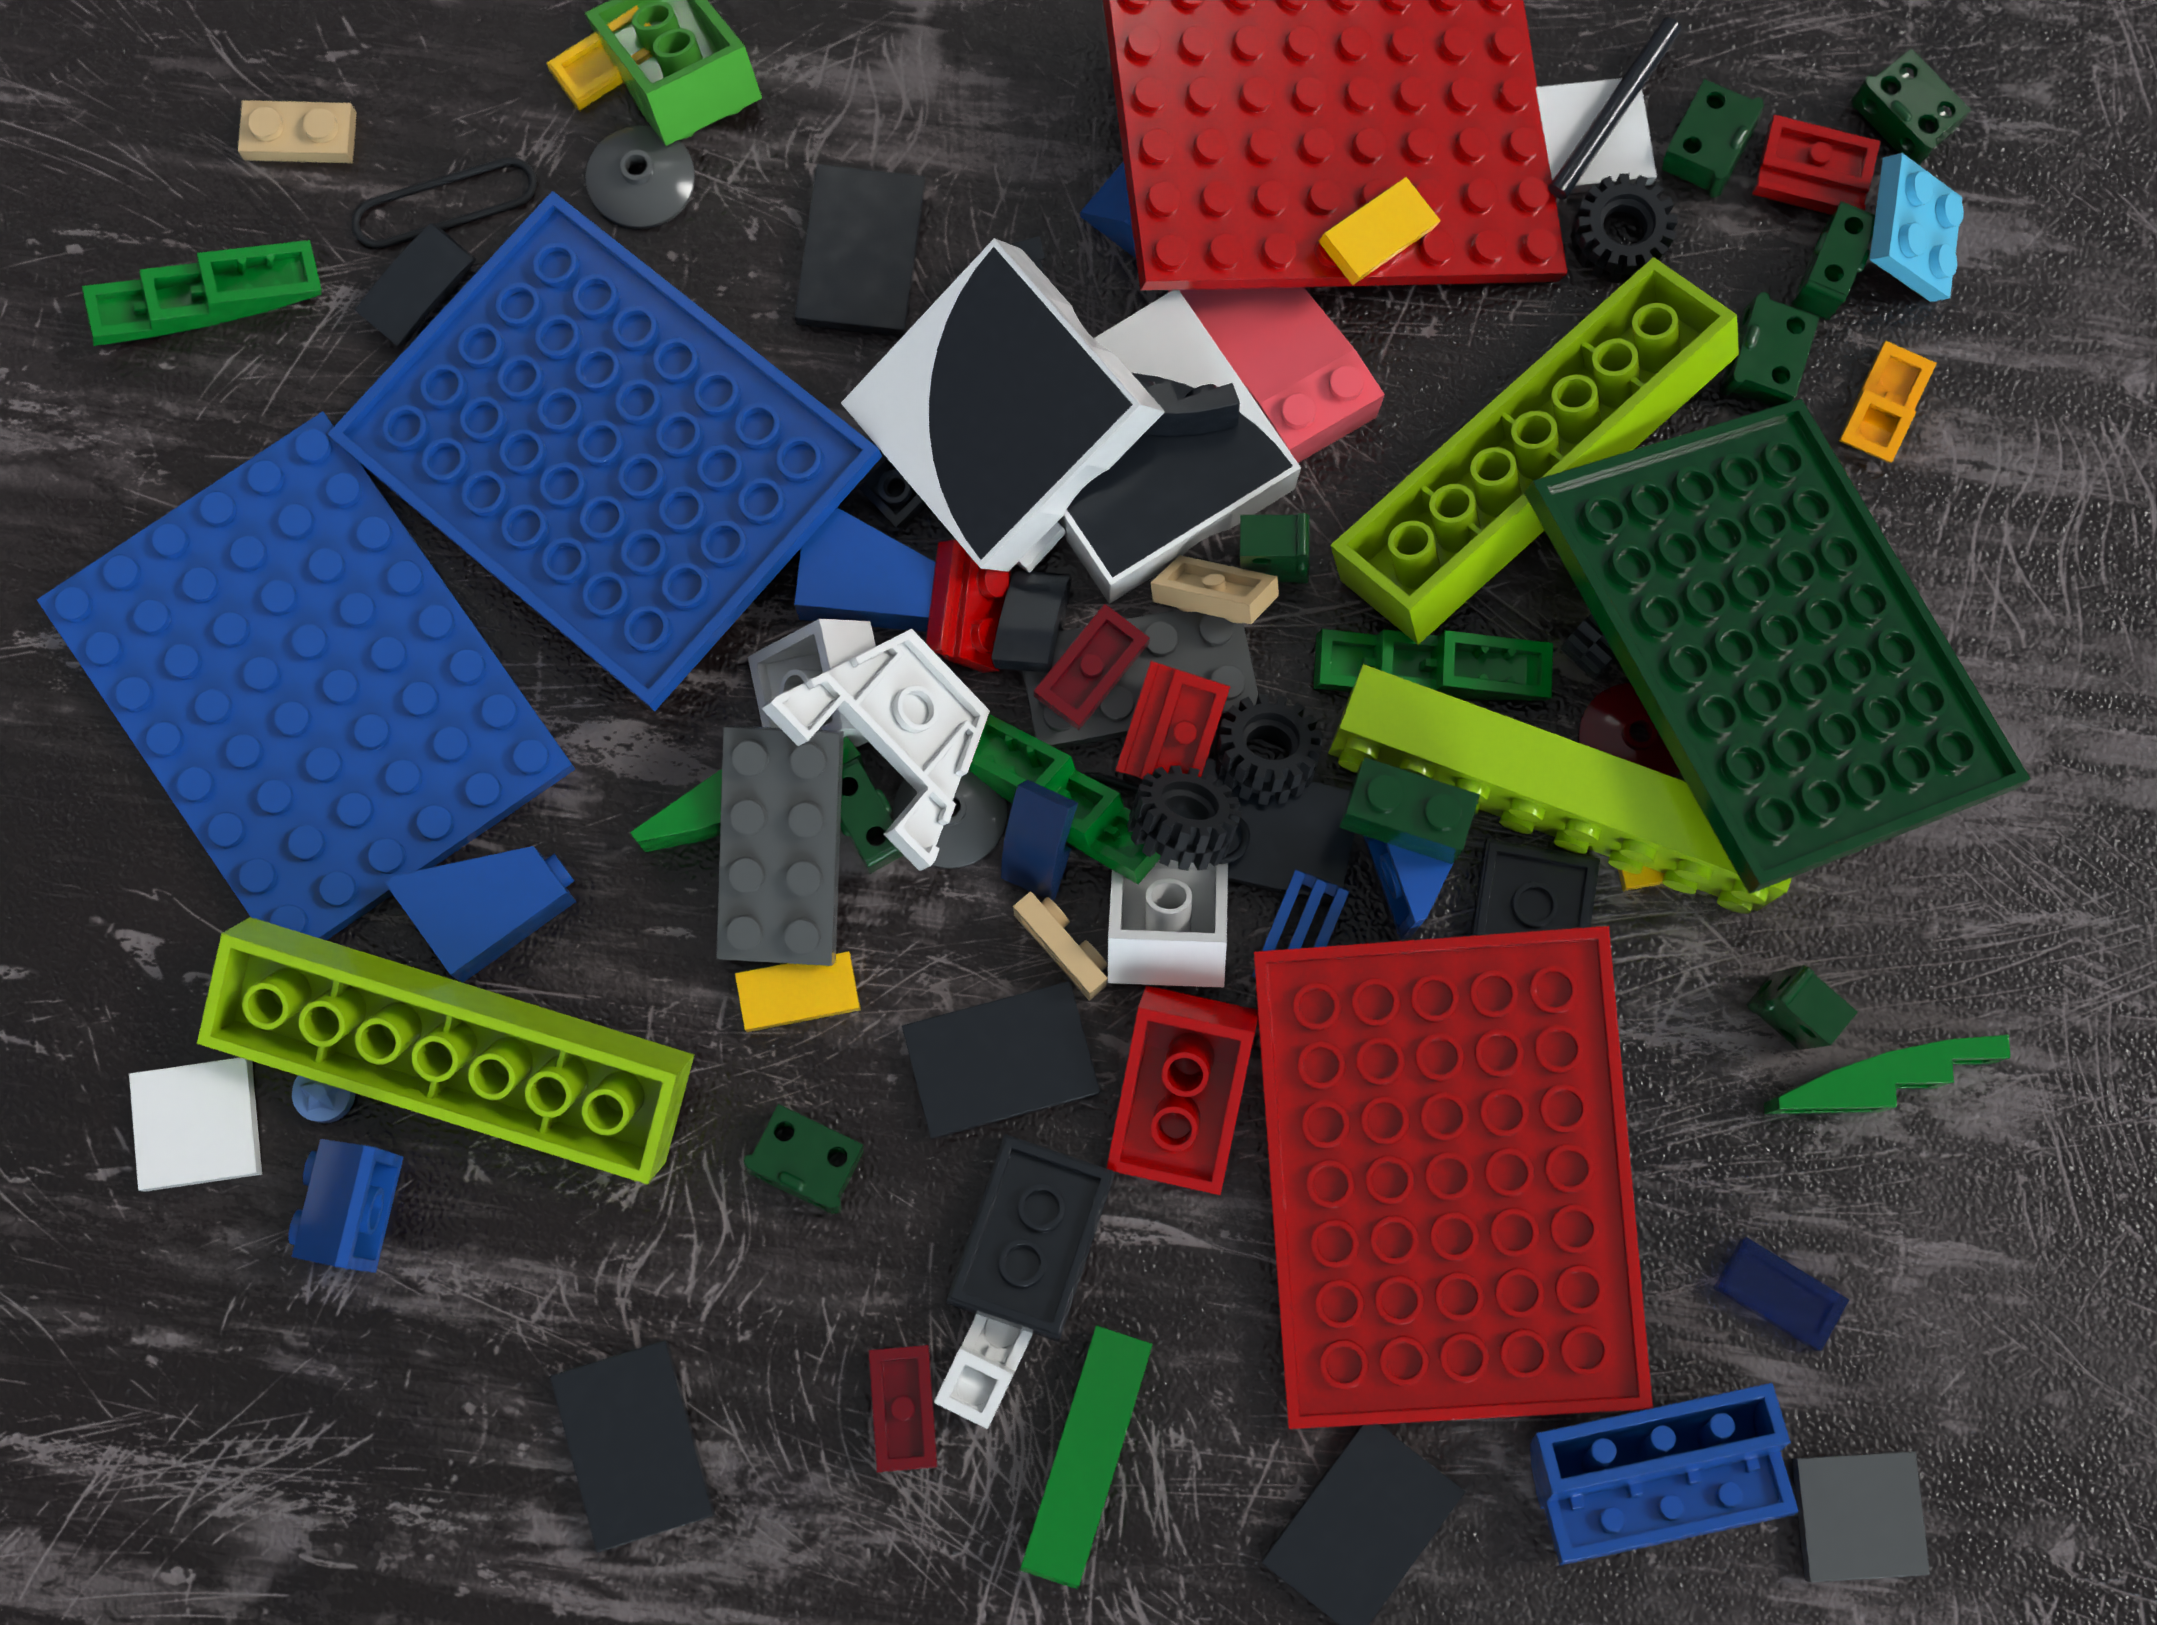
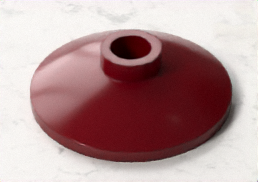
(1607, 728)

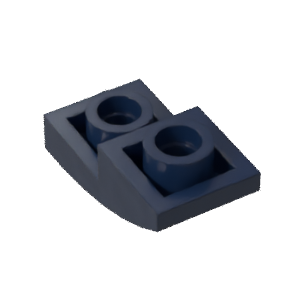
(1036, 839)

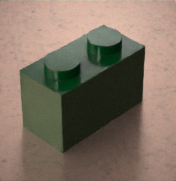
(1409, 810)

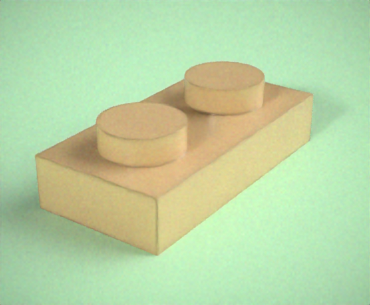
(297, 131)
(1215, 589)
(1046, 925)

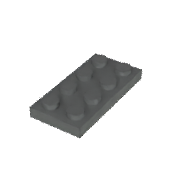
(1178, 639)
(779, 846)

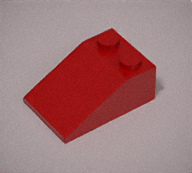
(1182, 1089)

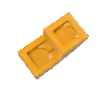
(1887, 401)

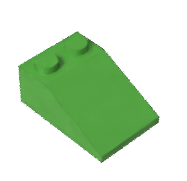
(695, 67)

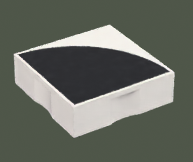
(1001, 406)
(1174, 488)

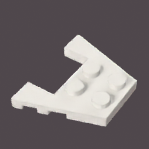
(911, 715)

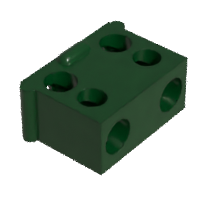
(1918, 100)
(1712, 137)
(1835, 261)
(1772, 352)
(1276, 545)
(866, 817)
(1802, 1008)
(803, 1161)

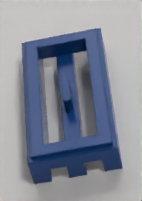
(1319, 887)

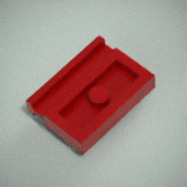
(1815, 165)
(965, 608)
(1172, 722)

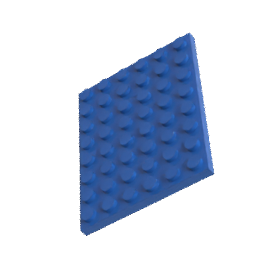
(605, 448)
(305, 685)

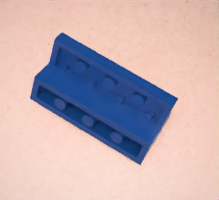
(1663, 1474)

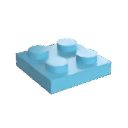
(1916, 228)

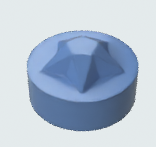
(320, 1101)

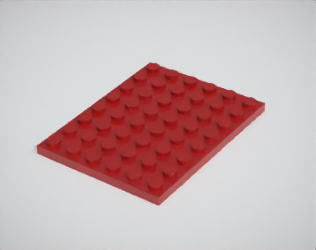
(1287, 116)
(1451, 1179)

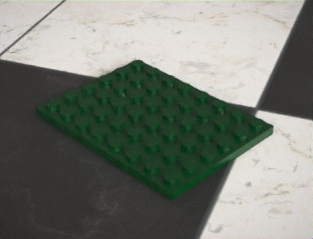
(1775, 642)

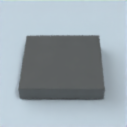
(1860, 1516)

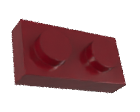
(1091, 667)
(903, 1408)

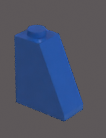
(863, 576)
(483, 904)

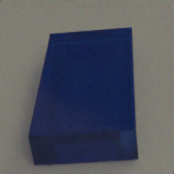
(1781, 1294)

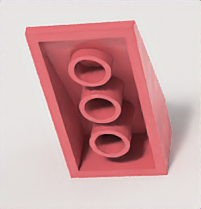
(1291, 362)

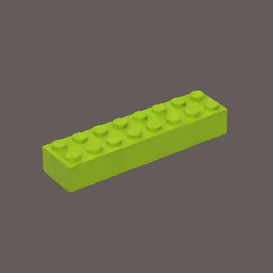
(1577, 404)
(1543, 784)
(445, 1049)

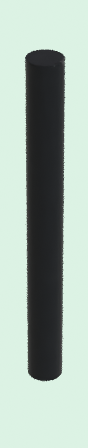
(1614, 108)

